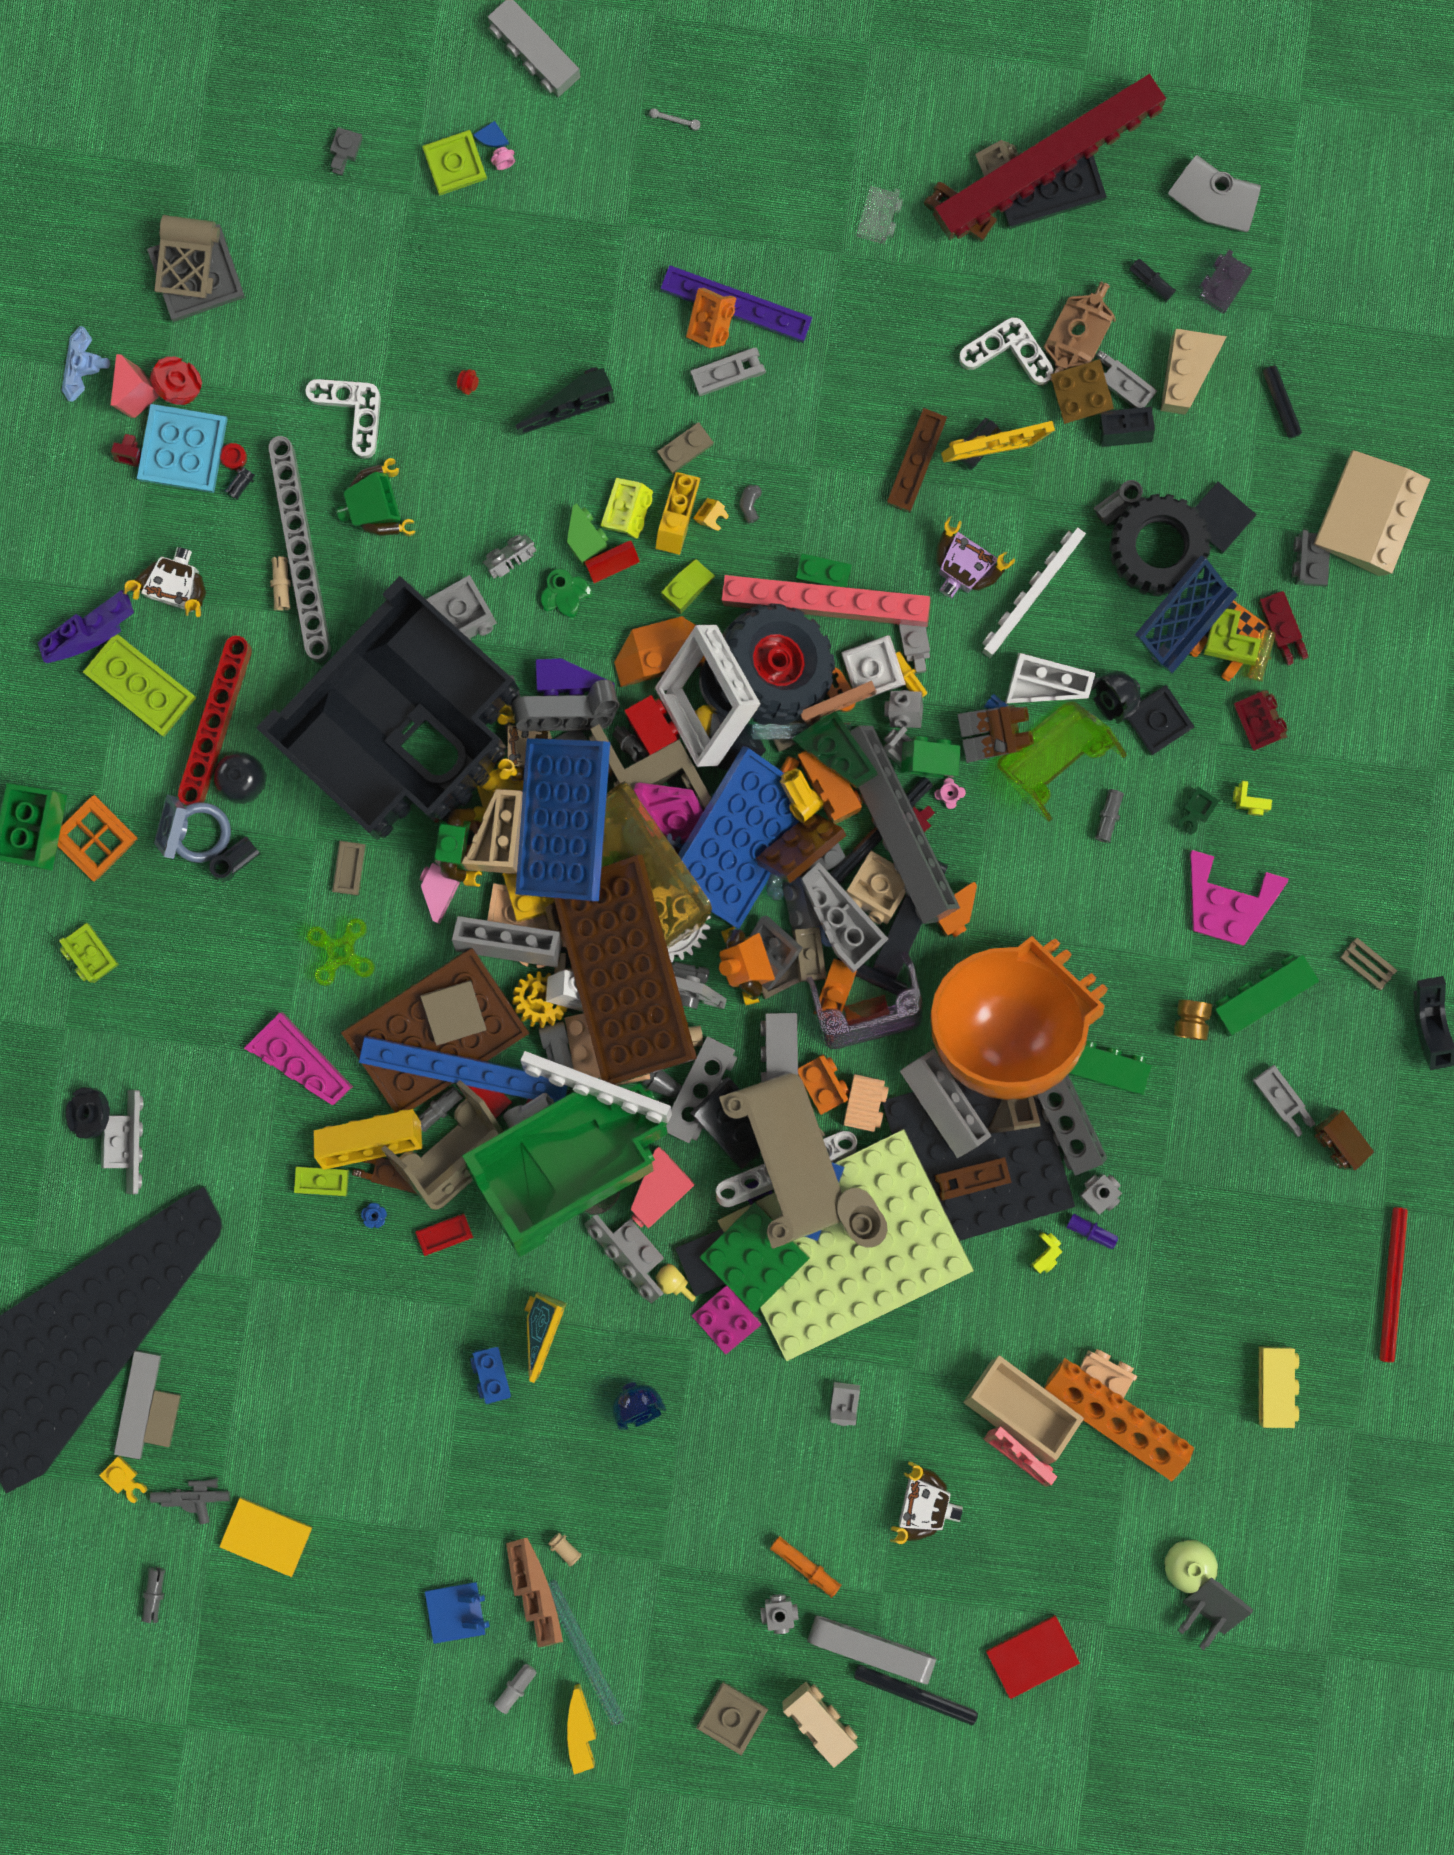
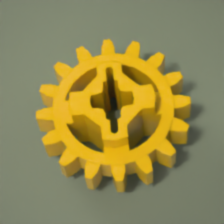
(534, 1008)

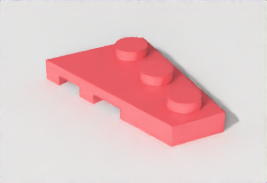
(1020, 1456)

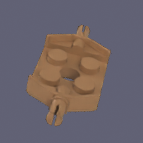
(1074, 350)

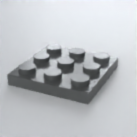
(222, 269)

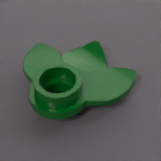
(566, 596)

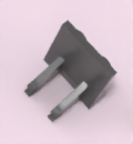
(1217, 1606)

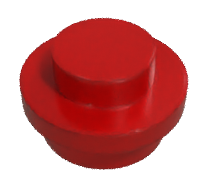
(467, 381)

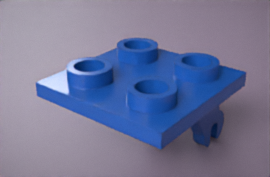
(455, 1612)

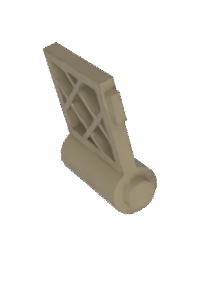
(192, 236)

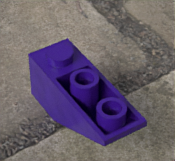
(561, 676)

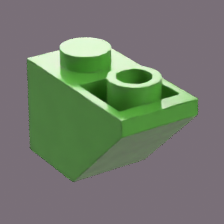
(583, 537)

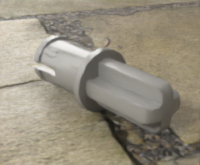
(515, 1688)

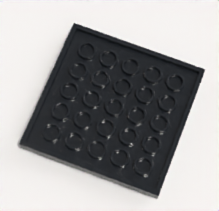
(1031, 1156)

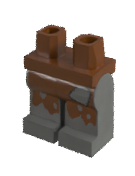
(1003, 731)

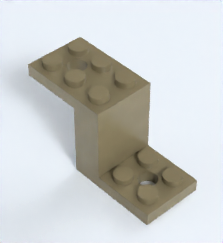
(657, 768)

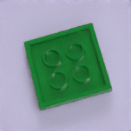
(747, 1261)

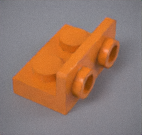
(711, 318)
(822, 1084)

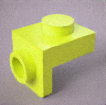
(1255, 806)
(1046, 1260)

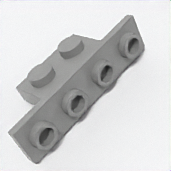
(121, 1142)
(631, 1252)

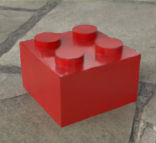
(650, 725)

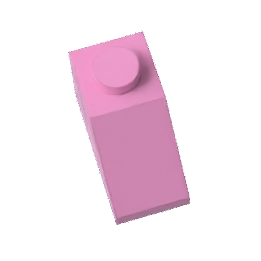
(437, 891)

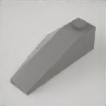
(844, 922)

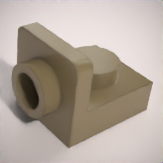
(996, 156)

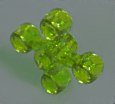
(330, 946)

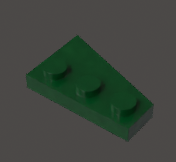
(837, 749)

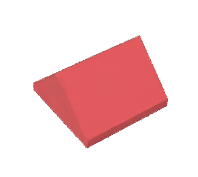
(131, 388)

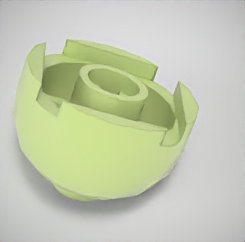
(1190, 1565)

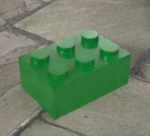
(30, 826)

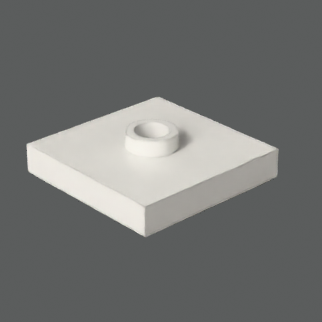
(874, 663)

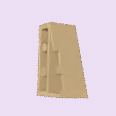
(1187, 367)

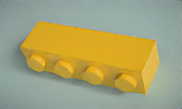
(365, 1139)

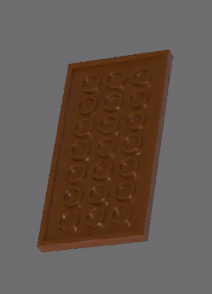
(626, 976)

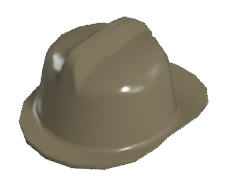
(861, 1218)

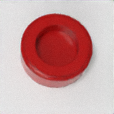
(233, 456)

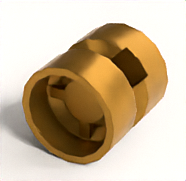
(1192, 1020)

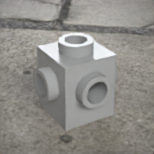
(904, 709)
(1091, 1193)
(776, 1604)

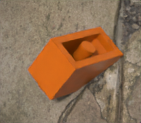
(956, 921)

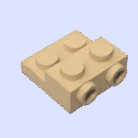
(877, 888)

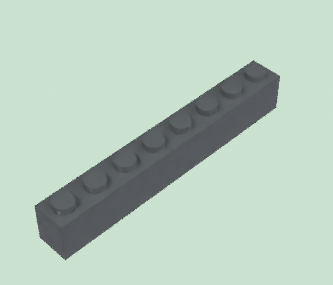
(903, 834)

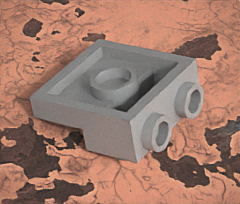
(464, 608)

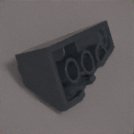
(580, 396)

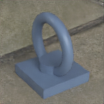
(174, 825)

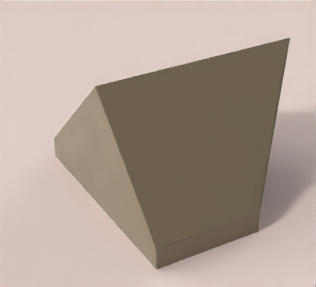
(1014, 1115)

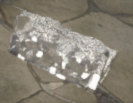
(878, 215)

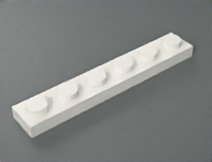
(1038, 584)
(604, 1091)

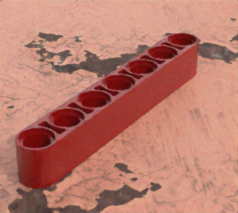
(213, 709)

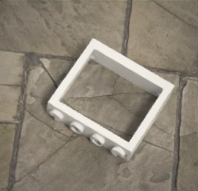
(707, 642)

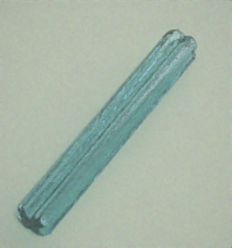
(788, 731)

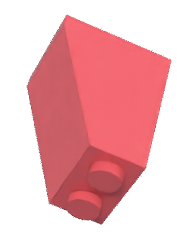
(659, 1190)

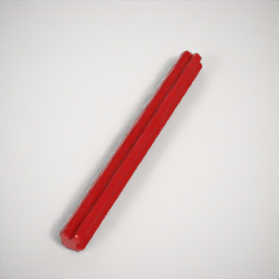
(1393, 1284)

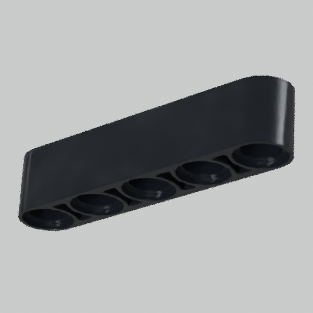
(900, 937)

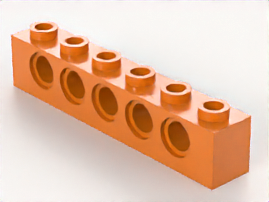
(1119, 1420)

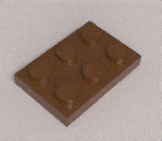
(800, 847)

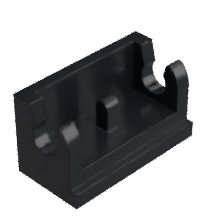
(1126, 426)

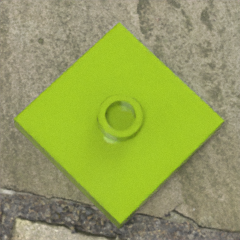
(454, 162)

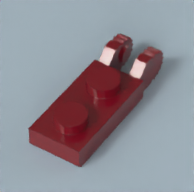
(1283, 624)

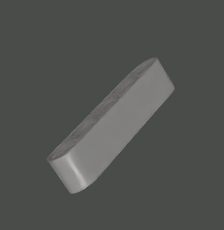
(872, 1649)

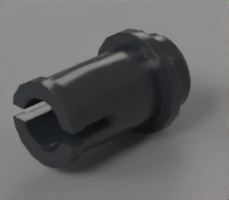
(239, 482)

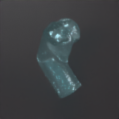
(774, 887)

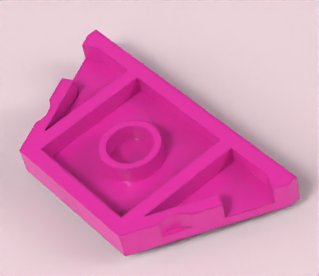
(671, 808)

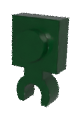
(1199, 808)

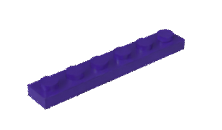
(747, 307)

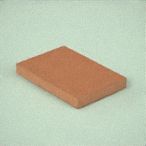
(839, 702)

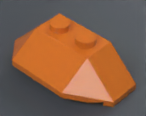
(652, 650)

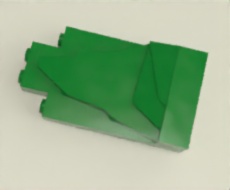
(561, 1164)

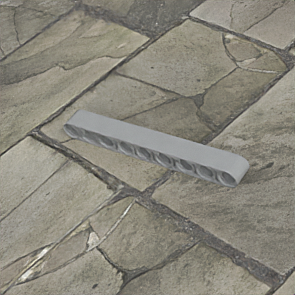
(293, 538)

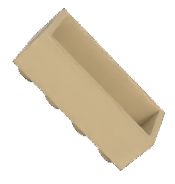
(1023, 1410)

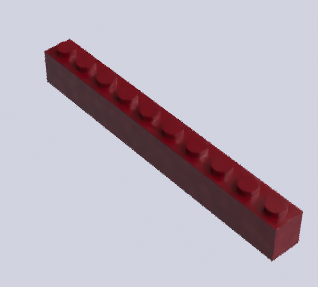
(1049, 157)

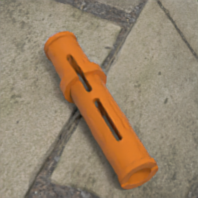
(806, 1567)

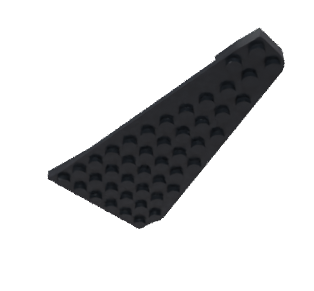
(83, 1329)

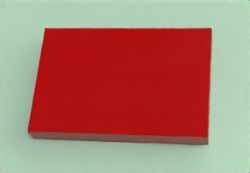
(1032, 1657)

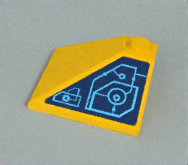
(541, 1328)

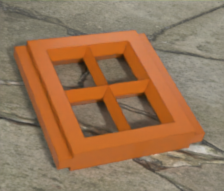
(110, 822)

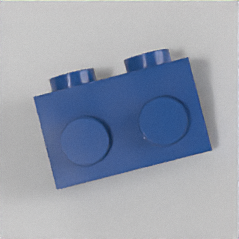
(491, 1373)

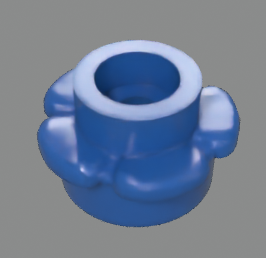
(380, 1213)

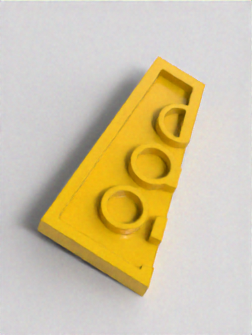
(997, 443)

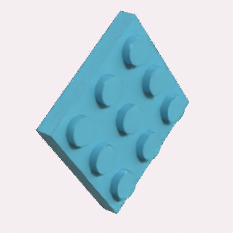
(182, 448)

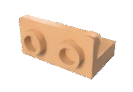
(1113, 1376)

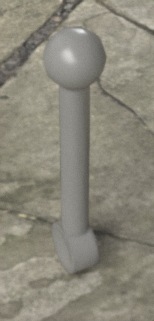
(694, 124)

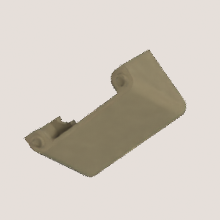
(792, 1155)

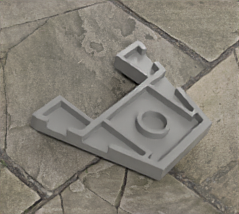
(691, 987)

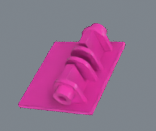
(726, 1319)

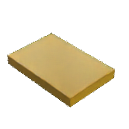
(266, 1537)

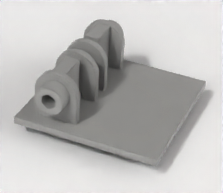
(518, 545)

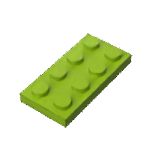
(139, 684)

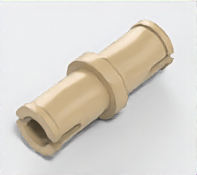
(280, 583)

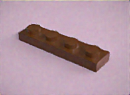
(916, 460)

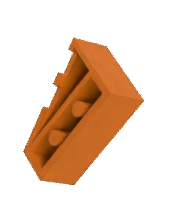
(836, 793)

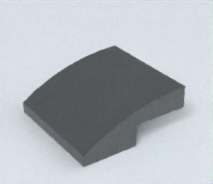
(779, 946)

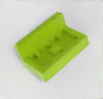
(88, 954)

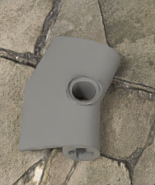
(1226, 208)

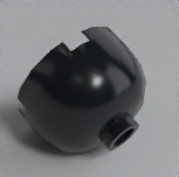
(1117, 695)
(240, 777)

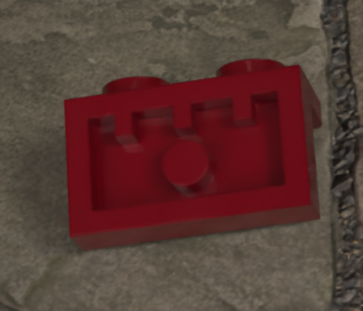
(1261, 719)

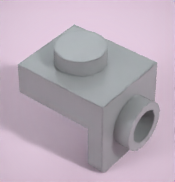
(894, 742)
(844, 1404)

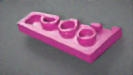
(293, 1054)

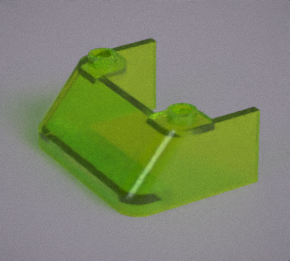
(1056, 745)

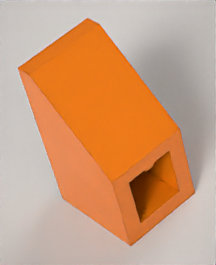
(836, 986)

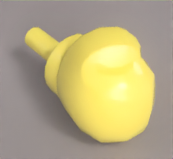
(672, 1281)

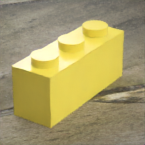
(1278, 1387)

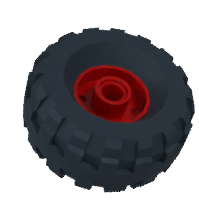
(782, 660)

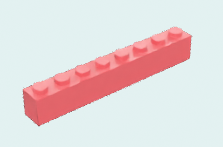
(828, 600)

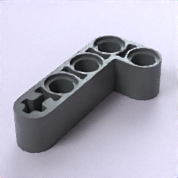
(567, 712)

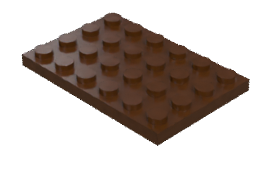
(406, 1022)

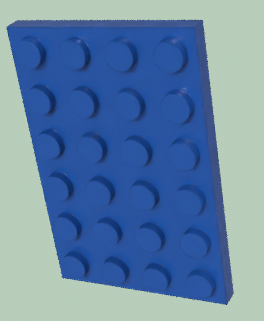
(562, 818)
(734, 829)

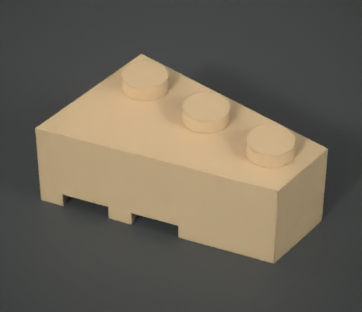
(497, 840)
(820, 1723)

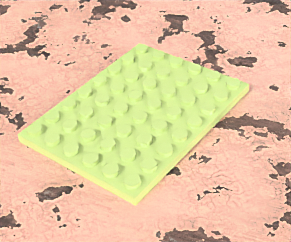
(854, 1284)

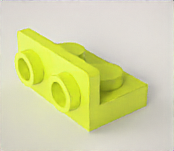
(627, 507)

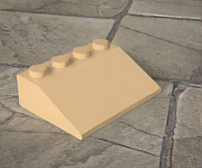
(1371, 513)

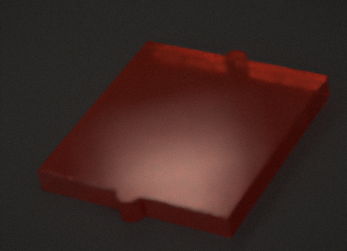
(866, 1010)

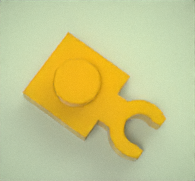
(120, 1476)

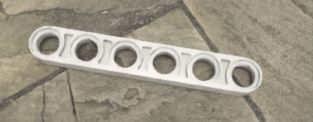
(760, 1173)

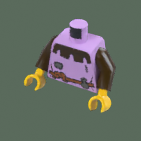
(966, 563)

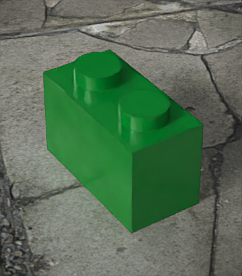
(822, 571)
(930, 758)

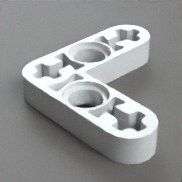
(1015, 343)
(354, 401)

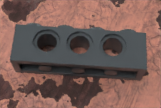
(1076, 1159)

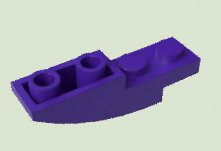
(85, 633)

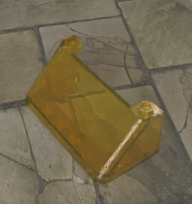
(633, 832)

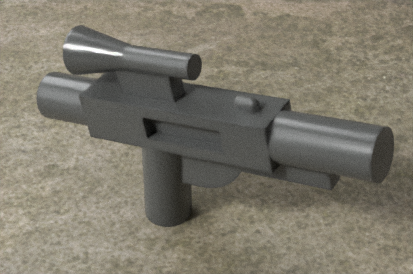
(194, 1500)

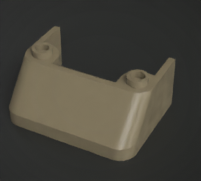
(442, 1170)

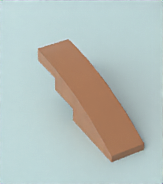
(531, 1583)

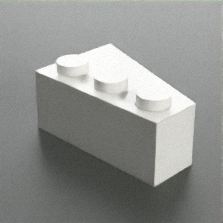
(1046, 681)

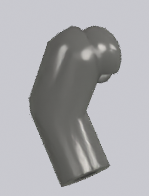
(747, 501)

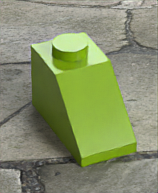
(687, 586)

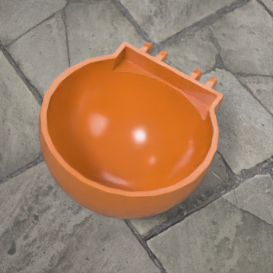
(1013, 1019)

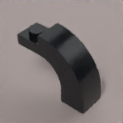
(1432, 1023)

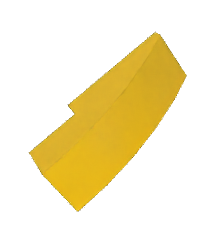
(580, 1731)

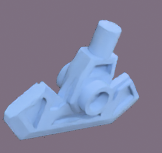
(80, 364)

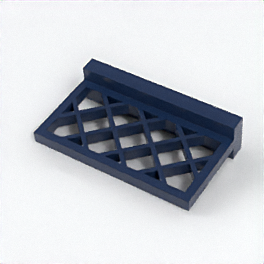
(1194, 622)

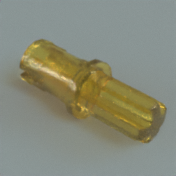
(1257, 672)

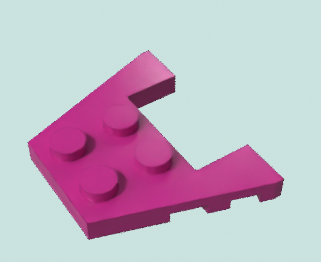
(1226, 912)

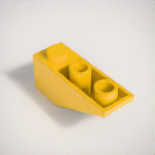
(677, 513)

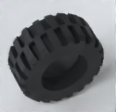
(1167, 511)

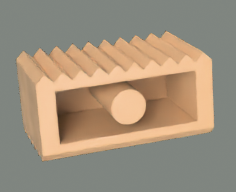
(864, 1103)

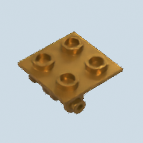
(1082, 391)

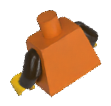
(745, 963)

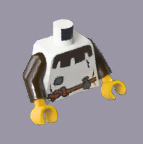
(171, 583)
(924, 1506)

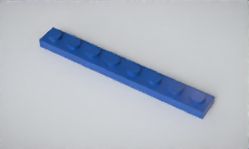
(456, 1068)

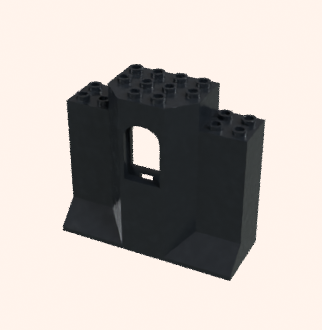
(391, 673)

